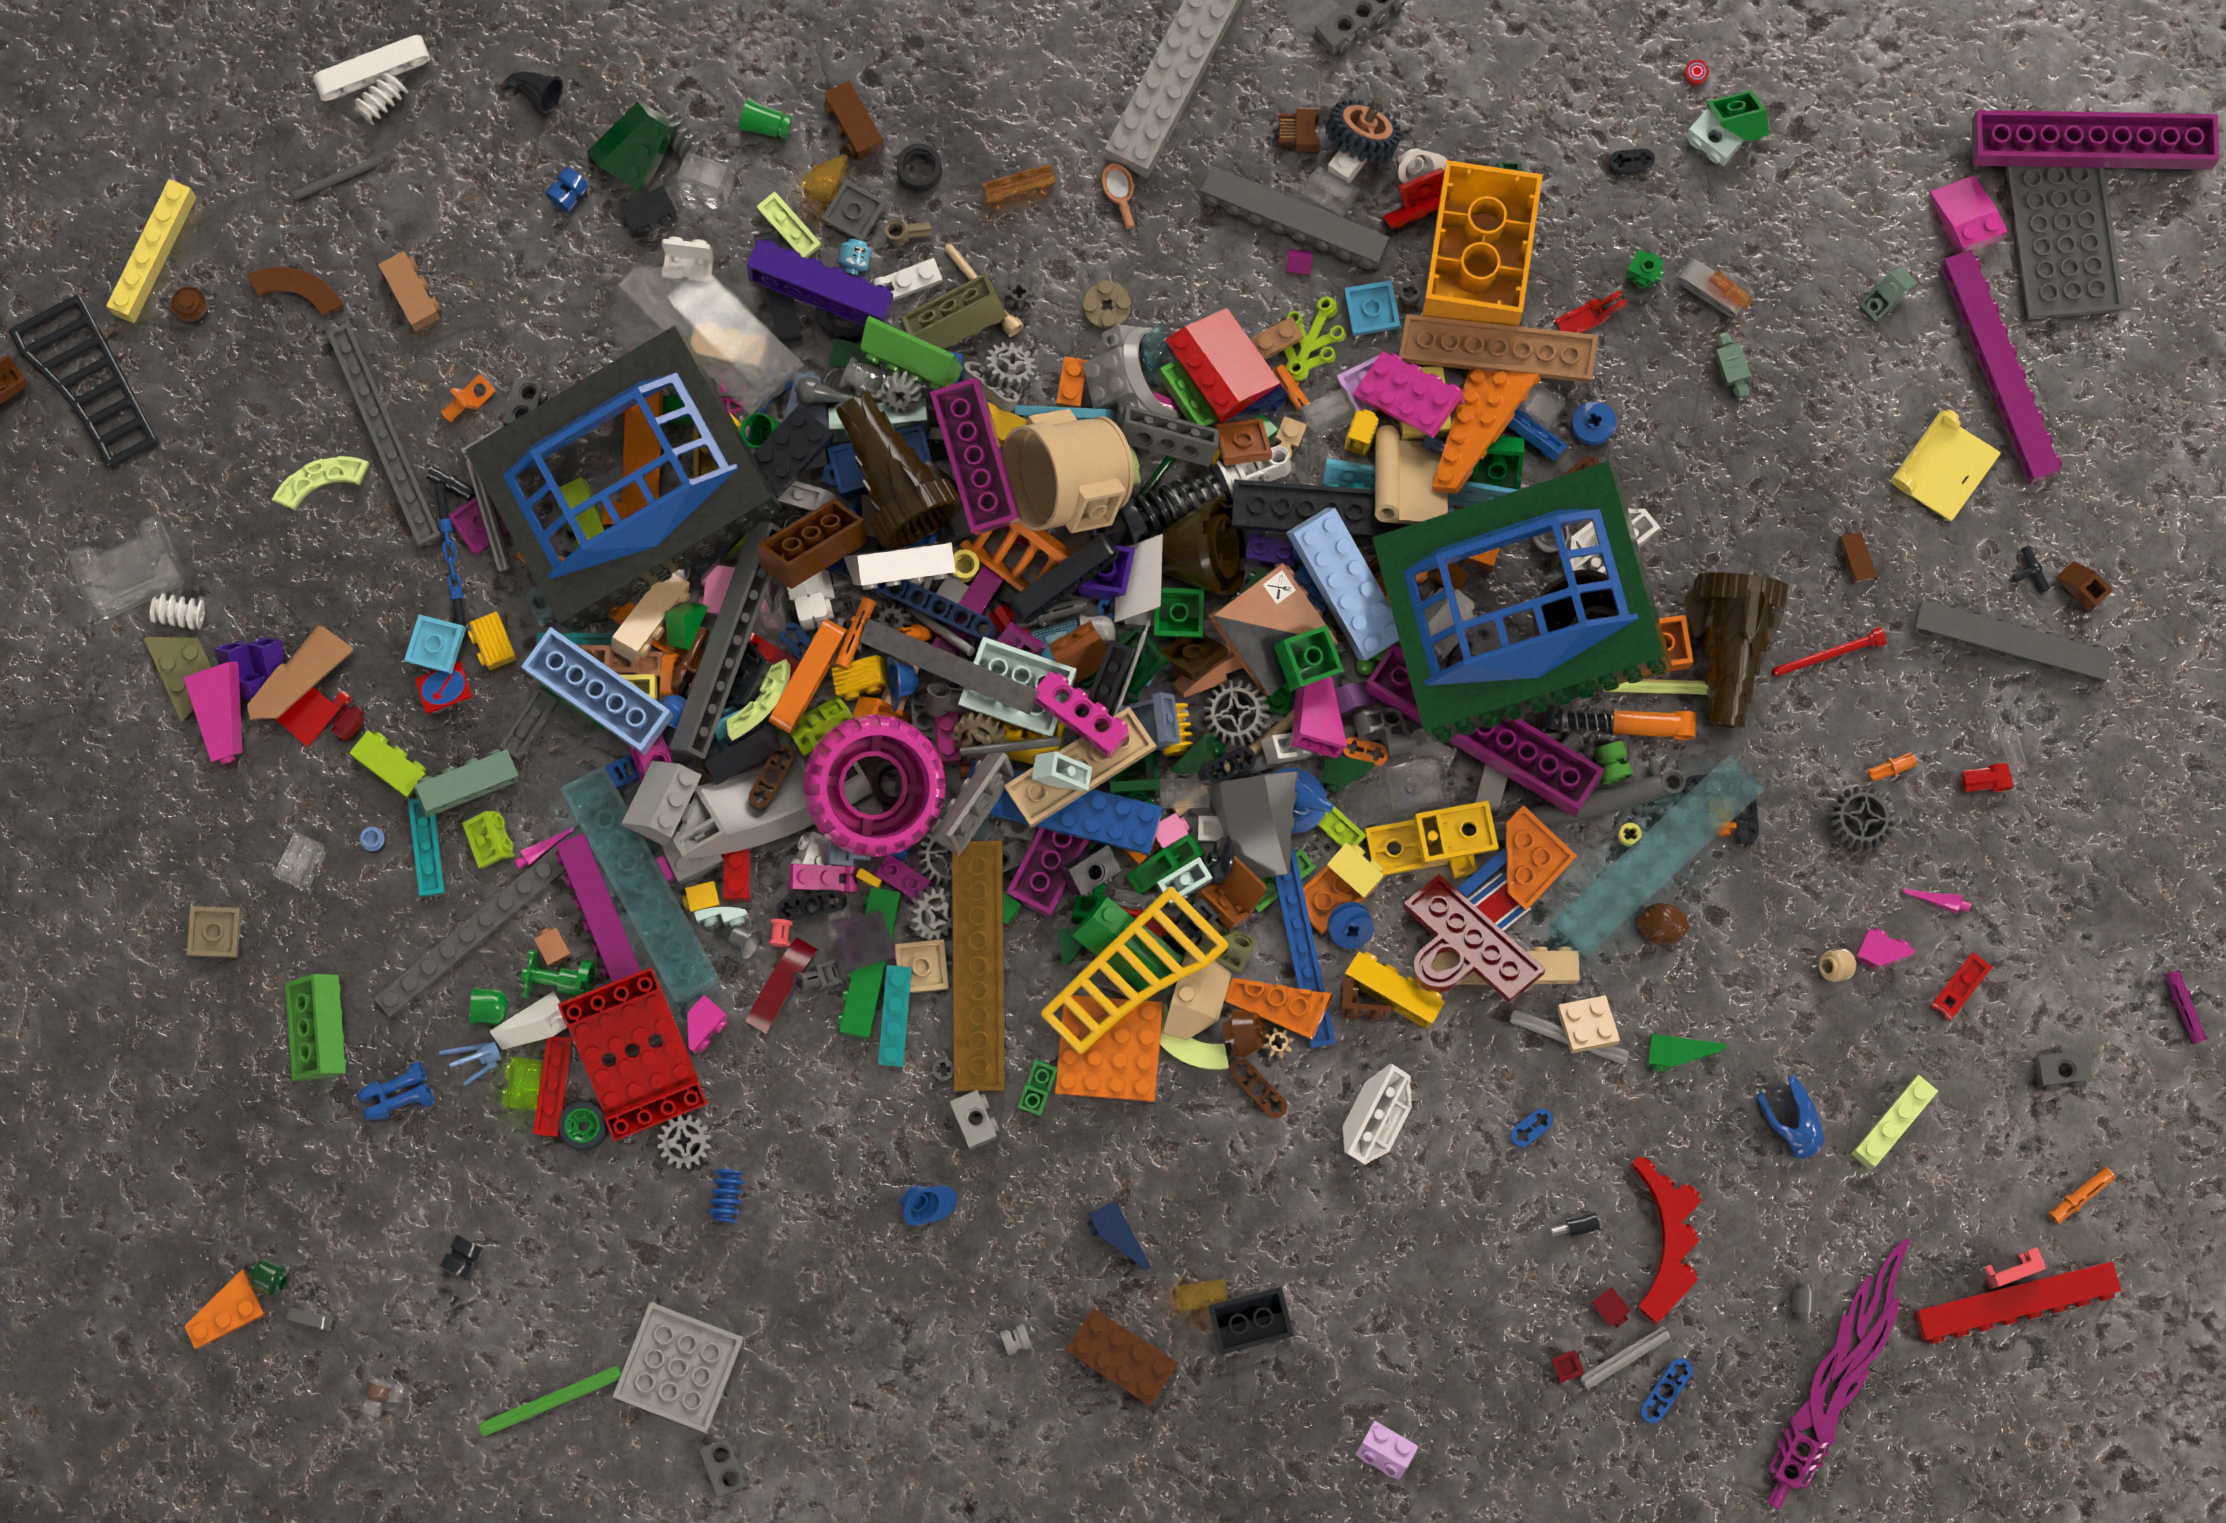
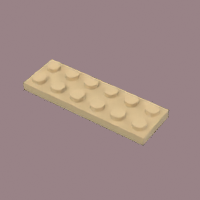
(1040, 801)

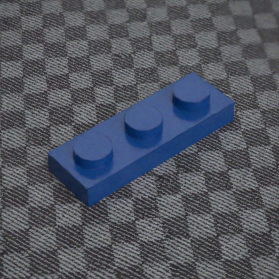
(1537, 435)

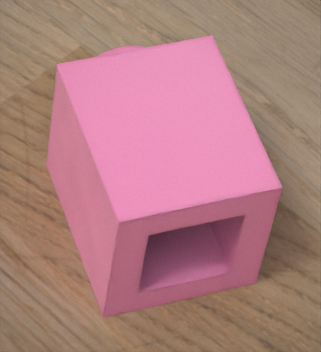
(1171, 830)

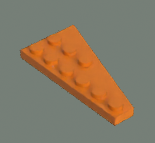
(1479, 422)

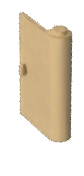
(1405, 480)

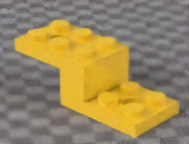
(1433, 838)

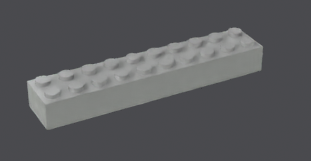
(1169, 83)

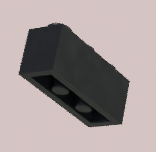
(730, 757)

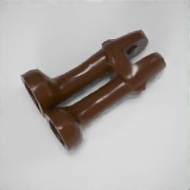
(684, 669)

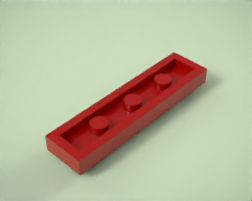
(553, 1086)

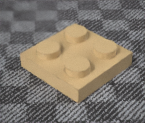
(927, 964)
(1588, 1024)

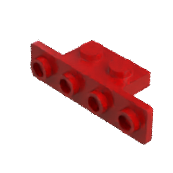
(1418, 197)

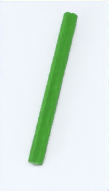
(550, 1401)

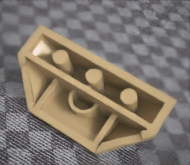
(1197, 1000)

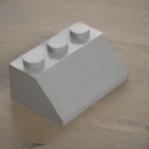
(661, 800)

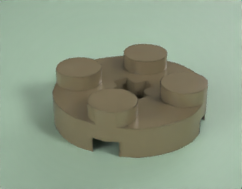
(1106, 292)

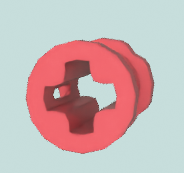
(780, 932)

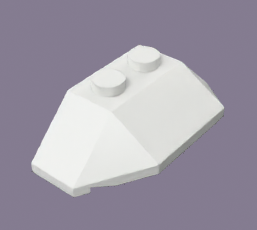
(1644, 529)
(1377, 1114)

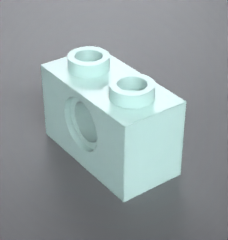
(1708, 126)
(1186, 880)

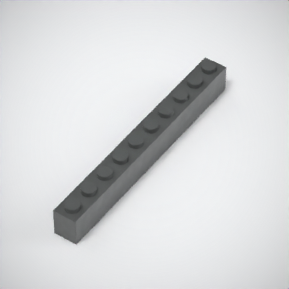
(724, 649)

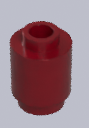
(348, 722)

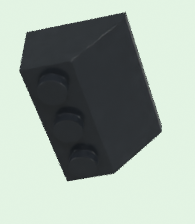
(1250, 1320)

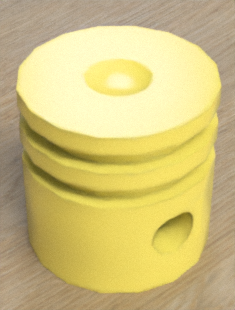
(966, 565)

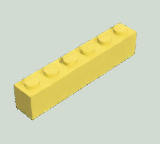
(151, 251)

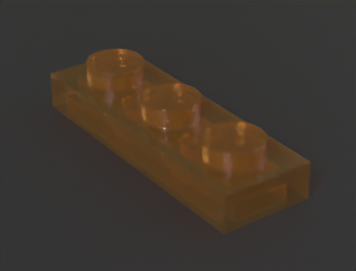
(1019, 182)

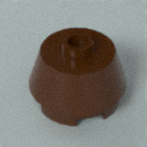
(1244, 1032)

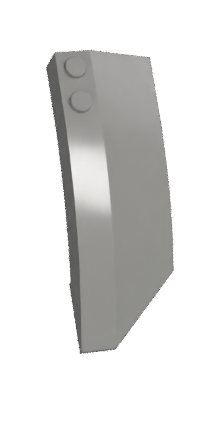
(725, 822)

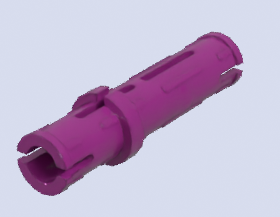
(2185, 1006)

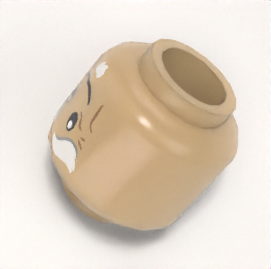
(1837, 965)

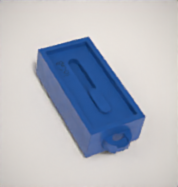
(846, 472)

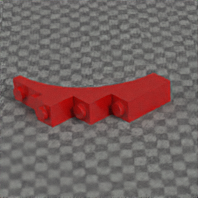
(1673, 1206)

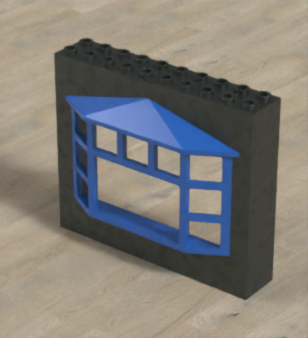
(657, 537)

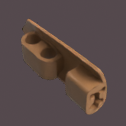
(290, 681)

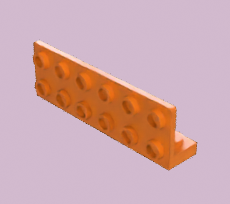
(639, 449)

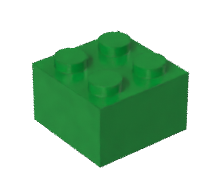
(1308, 657)

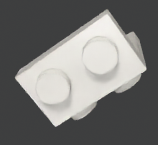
(687, 253)

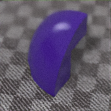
(255, 662)

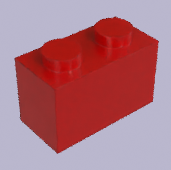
(737, 877)

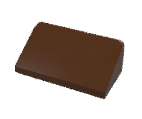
(1857, 557)

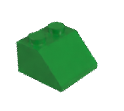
(1741, 115)
(1501, 464)
(1180, 613)

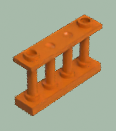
(1038, 541)

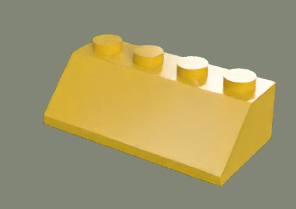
(1393, 990)

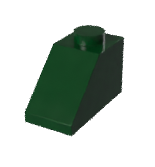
(1343, 773)

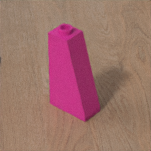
(218, 710)
(1318, 720)

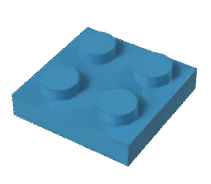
(1372, 308)

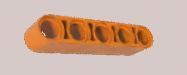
(808, 676)

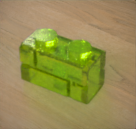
(523, 1084)

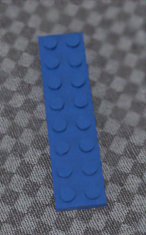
(1094, 817)

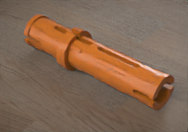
(844, 659)
(2073, 1202)

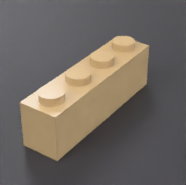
(648, 618)

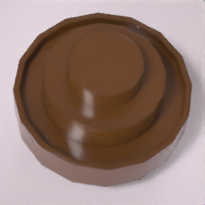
(189, 304)

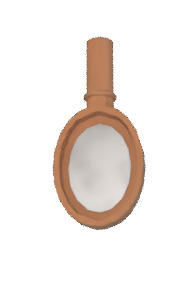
(1119, 189)

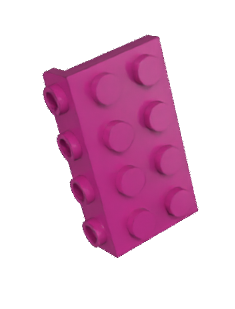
(1408, 393)

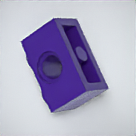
(1268, 552)

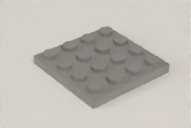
(678, 1367)

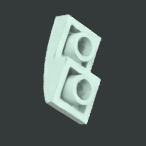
(730, 916)

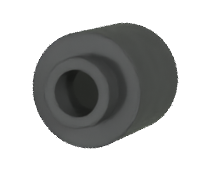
(1804, 1301)

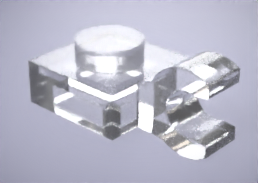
(1129, 899)

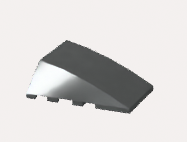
(1258, 820)

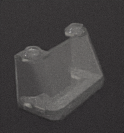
(128, 572)

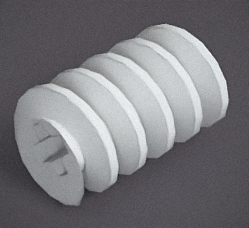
(380, 97)
(177, 613)

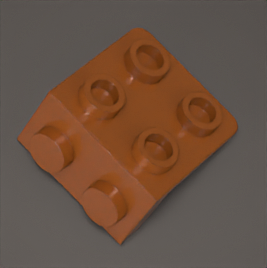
(1081, 650)
(1236, 897)

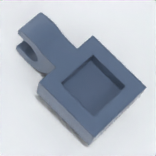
(840, 857)

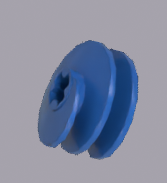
(1600, 414)
(1350, 925)

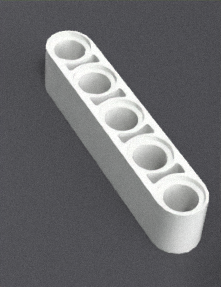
(371, 66)

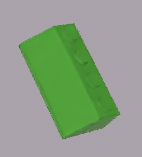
(910, 354)
(315, 1027)

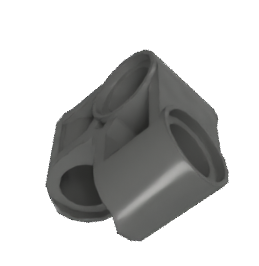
(1375, 725)

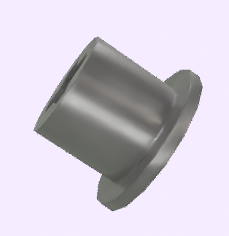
(744, 940)

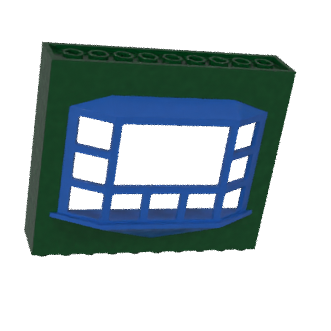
(1545, 667)

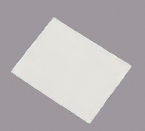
(1144, 581)

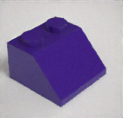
(1113, 580)

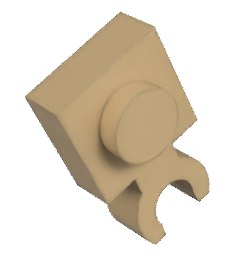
(1290, 434)

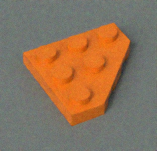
(1532, 857)

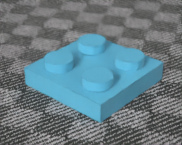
(435, 644)

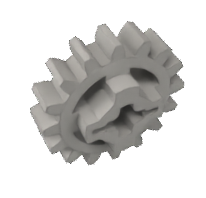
(1010, 366)
(924, 922)
(673, 1144)

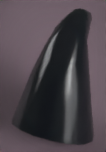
(541, 87)

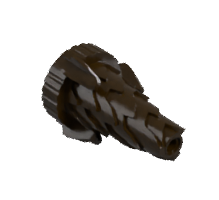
(904, 495)
(1739, 623)

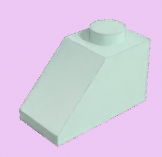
(1061, 771)

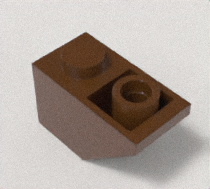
(2084, 585)

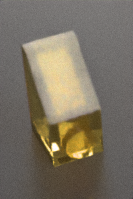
(825, 179)

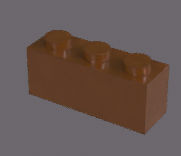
(853, 121)

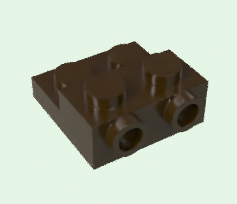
(1193, 656)

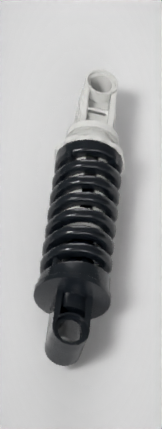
(1175, 503)

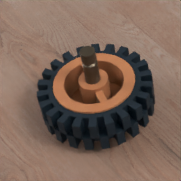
(1363, 130)

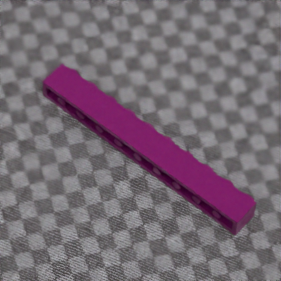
(2001, 367)

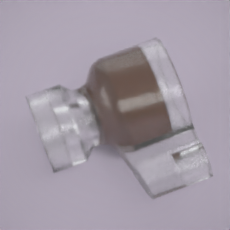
(380, 1391)

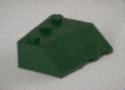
(635, 145)

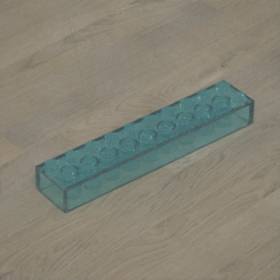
(1657, 856)
(641, 887)

